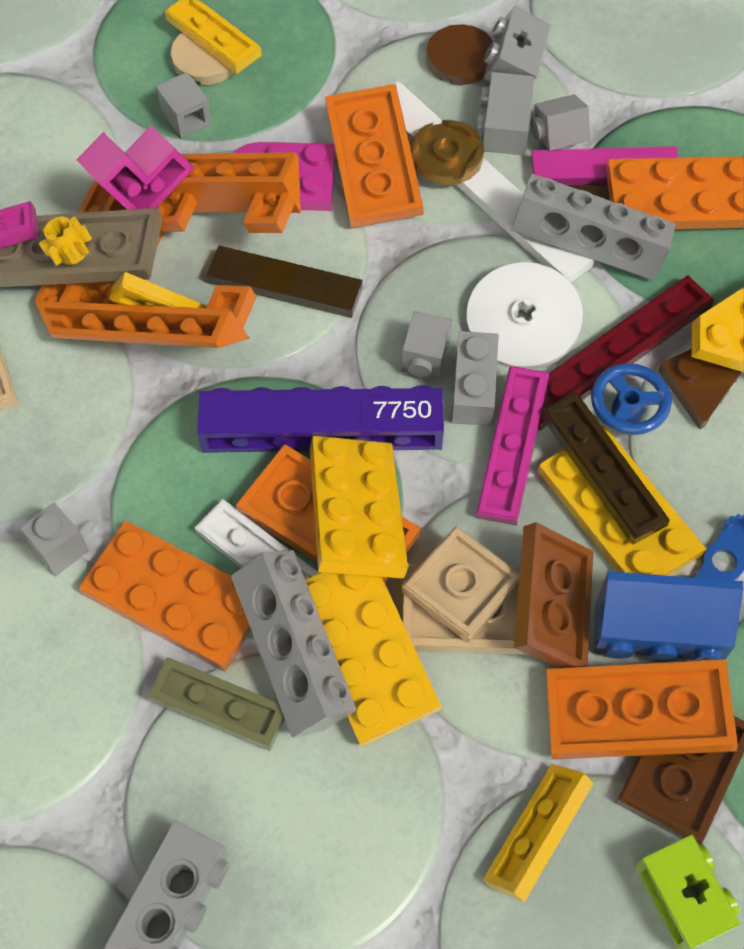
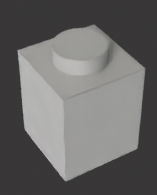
(184, 105)
(561, 122)
(426, 345)
(54, 539)

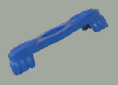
(730, 541)

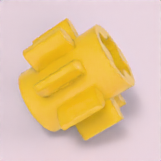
(65, 240)

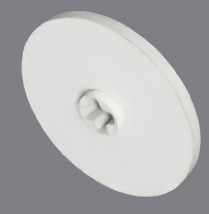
(535, 290)

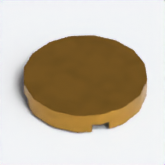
(447, 152)

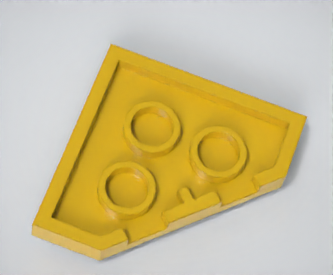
(720, 333)

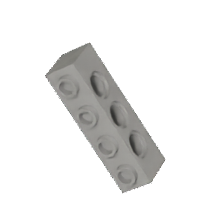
(593, 227)
(293, 643)
(180, 852)

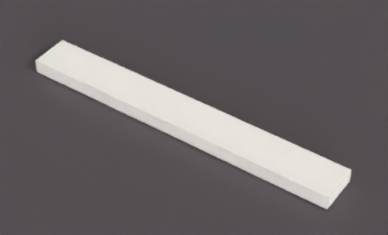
(495, 195)

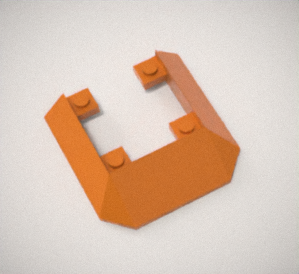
(248, 183)

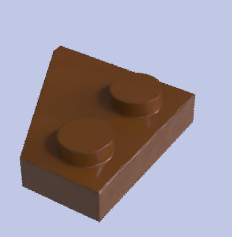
(698, 384)

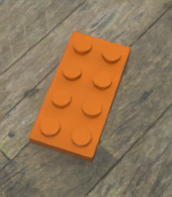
(374, 156)
(681, 190)
(284, 503)
(169, 595)
(641, 710)

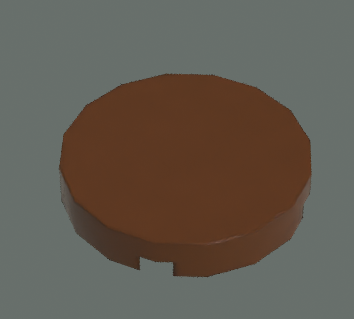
(458, 53)

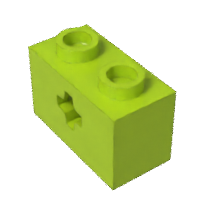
(688, 920)

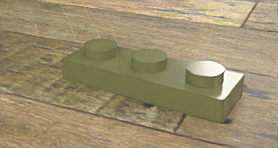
(217, 703)

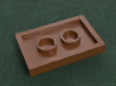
(554, 598)

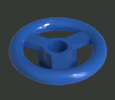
(625, 415)

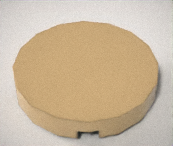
(200, 65)

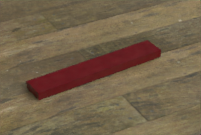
(628, 340)

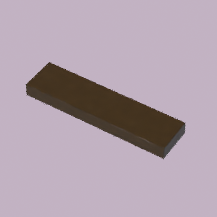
(286, 281)
(605, 468)

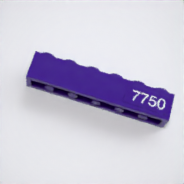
(270, 418)

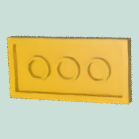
(357, 508)
(658, 554)
(373, 654)

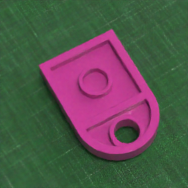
(315, 170)

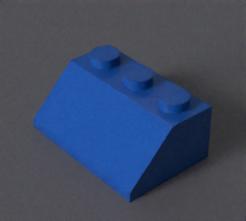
(667, 617)

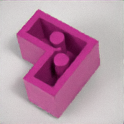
(140, 174)

